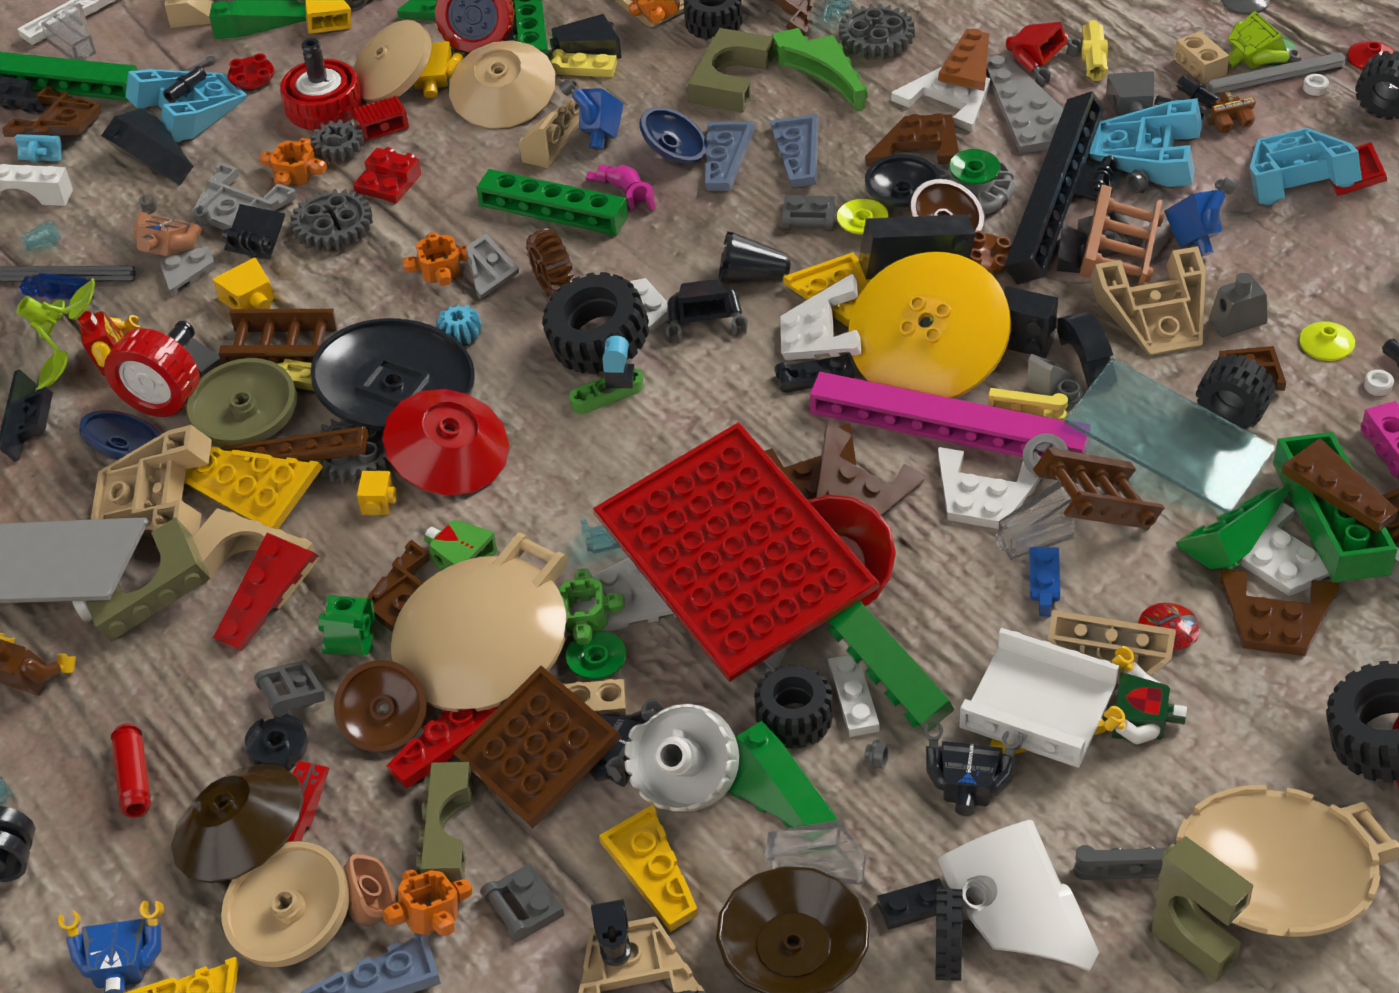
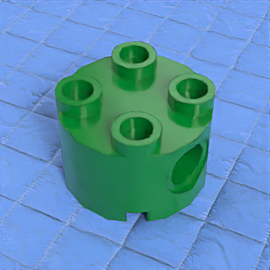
(347, 625)

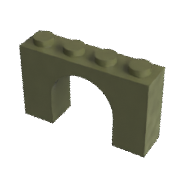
(725, 50)
(177, 575)
(1198, 877)

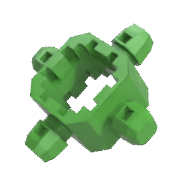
(584, 588)

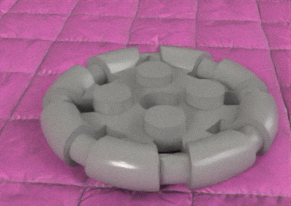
(1001, 186)

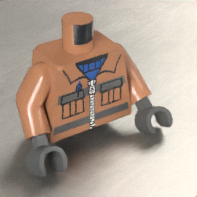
(166, 235)

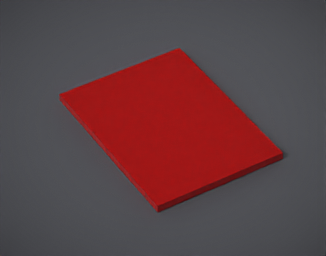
(735, 550)

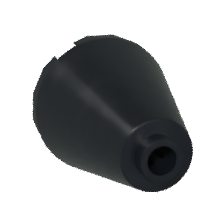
(750, 261)

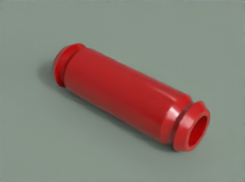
(130, 770)

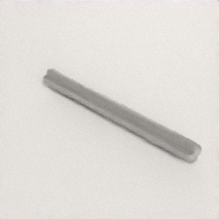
(1276, 73)

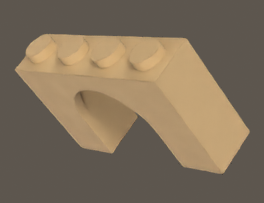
(229, 534)

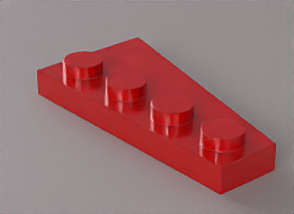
(267, 579)
(436, 744)

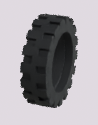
(949, 934)

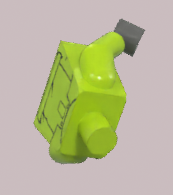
(1258, 44)

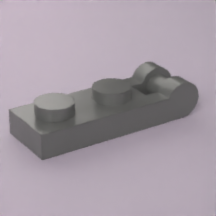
(1117, 863)

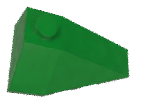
(1235, 532)
(775, 781)

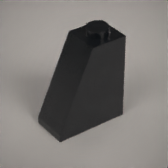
(587, 36)

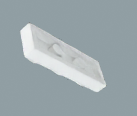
(853, 696)

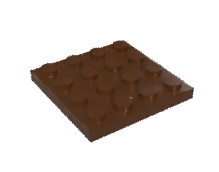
(537, 746)

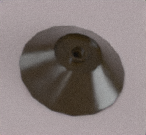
(237, 823)
(793, 908)

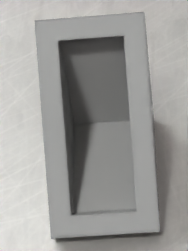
(1045, 375)

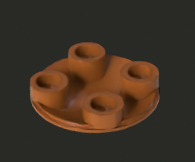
(990, 251)

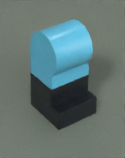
(616, 370)

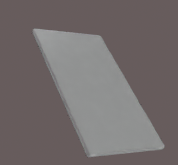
(65, 558)

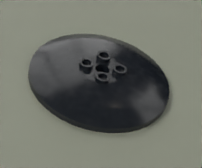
(361, 361)

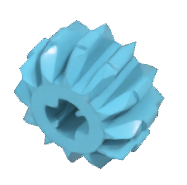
(460, 323)

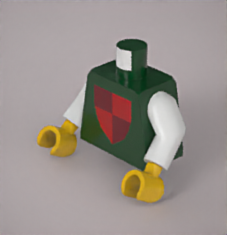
(1140, 704)

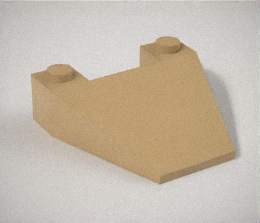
(1160, 314)
(152, 481)

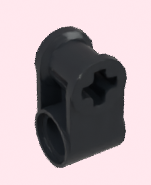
(611, 929)

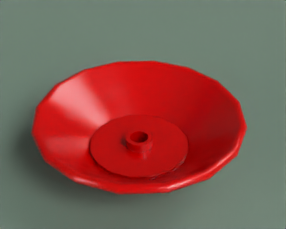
(440, 459)
(863, 532)

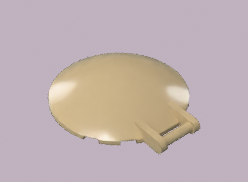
(483, 627)
(1305, 860)

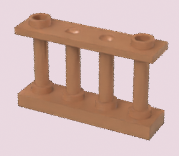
(1098, 241)

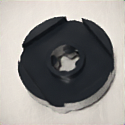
(285, 754)

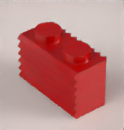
(381, 118)

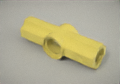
(1094, 50)

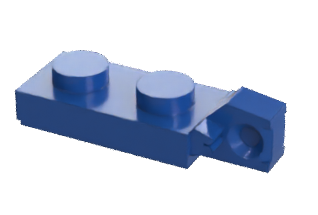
(1044, 577)

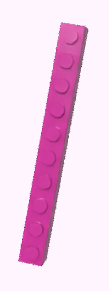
(935, 416)

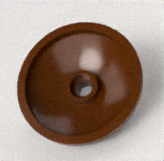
(946, 197)
(362, 695)

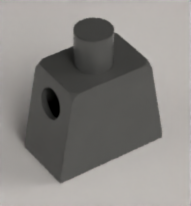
(1130, 91)
(1239, 306)

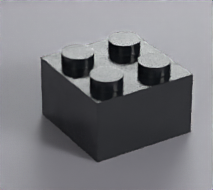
(1032, 321)

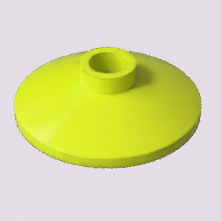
(854, 213)
(1327, 341)

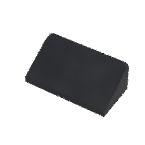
(1071, 250)

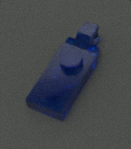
(52, 286)

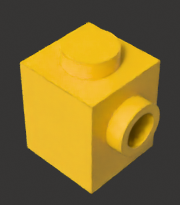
(376, 493)

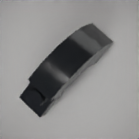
(1088, 340)

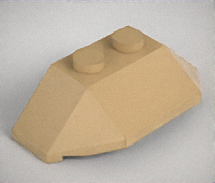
(1103, 636)

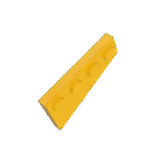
(650, 864)

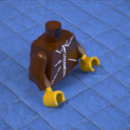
(25, 670)

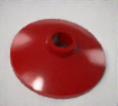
(1362, 51)

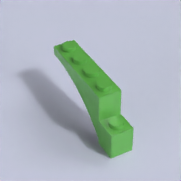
(822, 59)

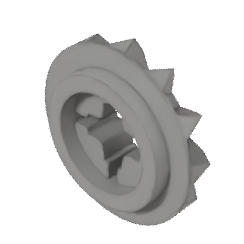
(1040, 444)

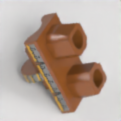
(1230, 109)

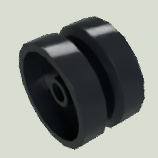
(15, 842)

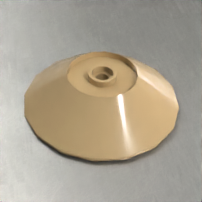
(502, 84)

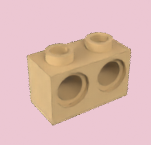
(1201, 57)
(603, 697)

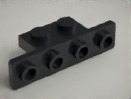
(15, 94)
(24, 414)

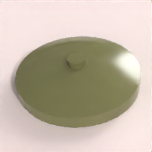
(242, 401)

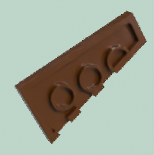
(1339, 484)

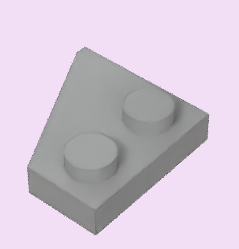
(489, 265)
(186, 268)

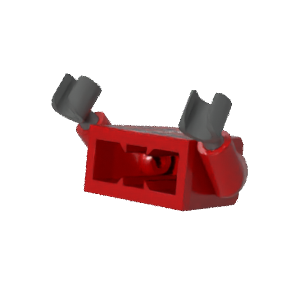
(1038, 44)

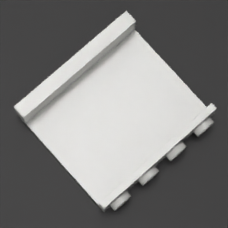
(1043, 695)

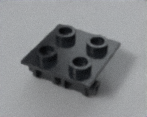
(1096, 175)
(254, 232)

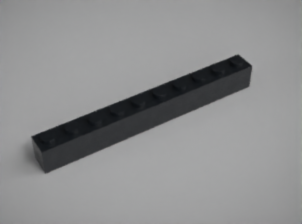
(1054, 189)

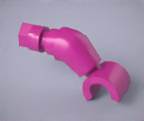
(627, 180)

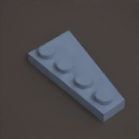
(798, 147)
(725, 152)
(400, 970)

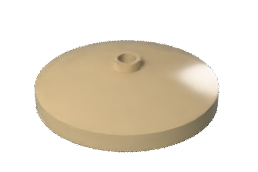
(392, 60)
(286, 906)

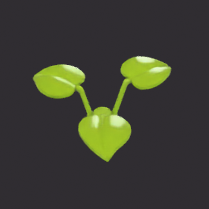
(44, 318)

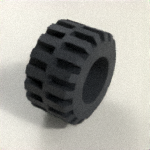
(706, 16)
(1373, 93)
(1236, 390)
(794, 686)

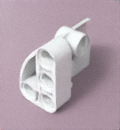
(1019, 896)

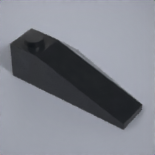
(149, 143)

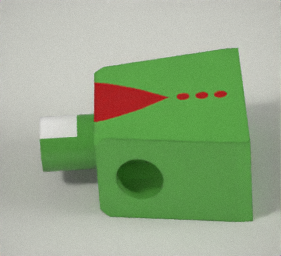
(459, 543)

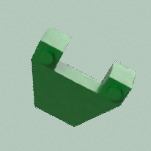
(253, 16)

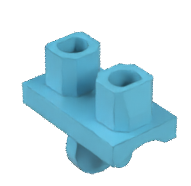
(38, 147)

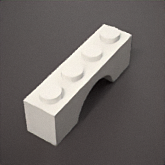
(46, 183)

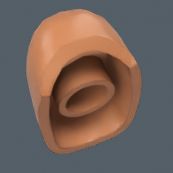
(368, 889)

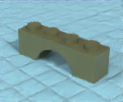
(448, 792)

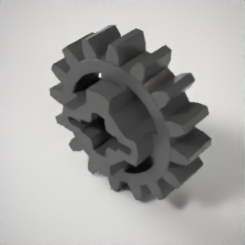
(337, 140)

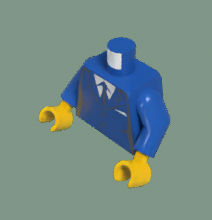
(115, 951)

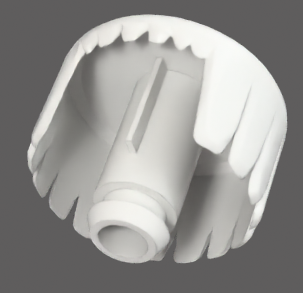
(682, 758)

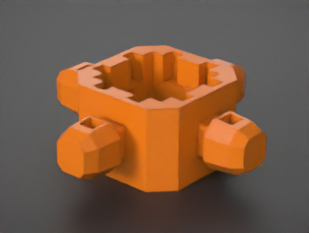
(654, 10)
(287, 153)
(434, 248)
(423, 919)

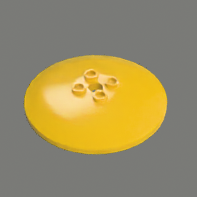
(959, 346)

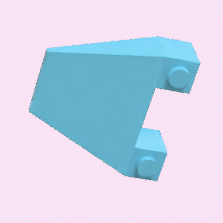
(191, 111)
(1147, 140)
(1300, 159)

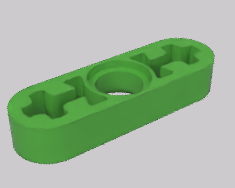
(592, 403)

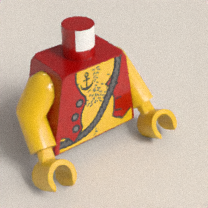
(101, 334)

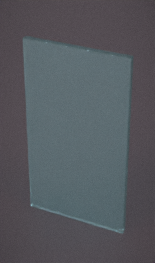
(1170, 435)

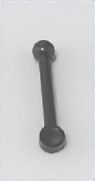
(210, 60)

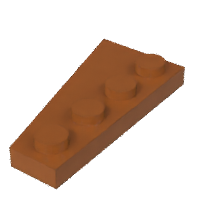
(967, 61)

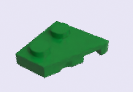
(418, 10)

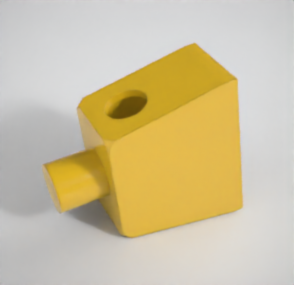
(327, 15)
(244, 287)

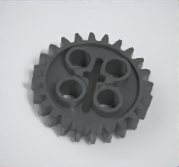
(876, 31)
(316, 227)
(352, 466)

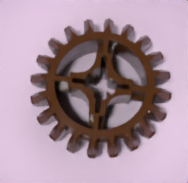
(549, 260)

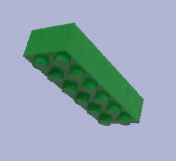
(1342, 542)

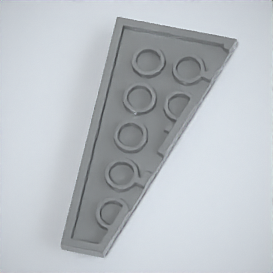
(1024, 104)

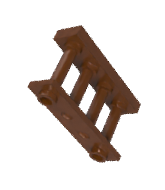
(277, 320)
(1100, 472)

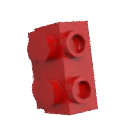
(388, 175)

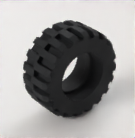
(587, 300)
(1355, 703)

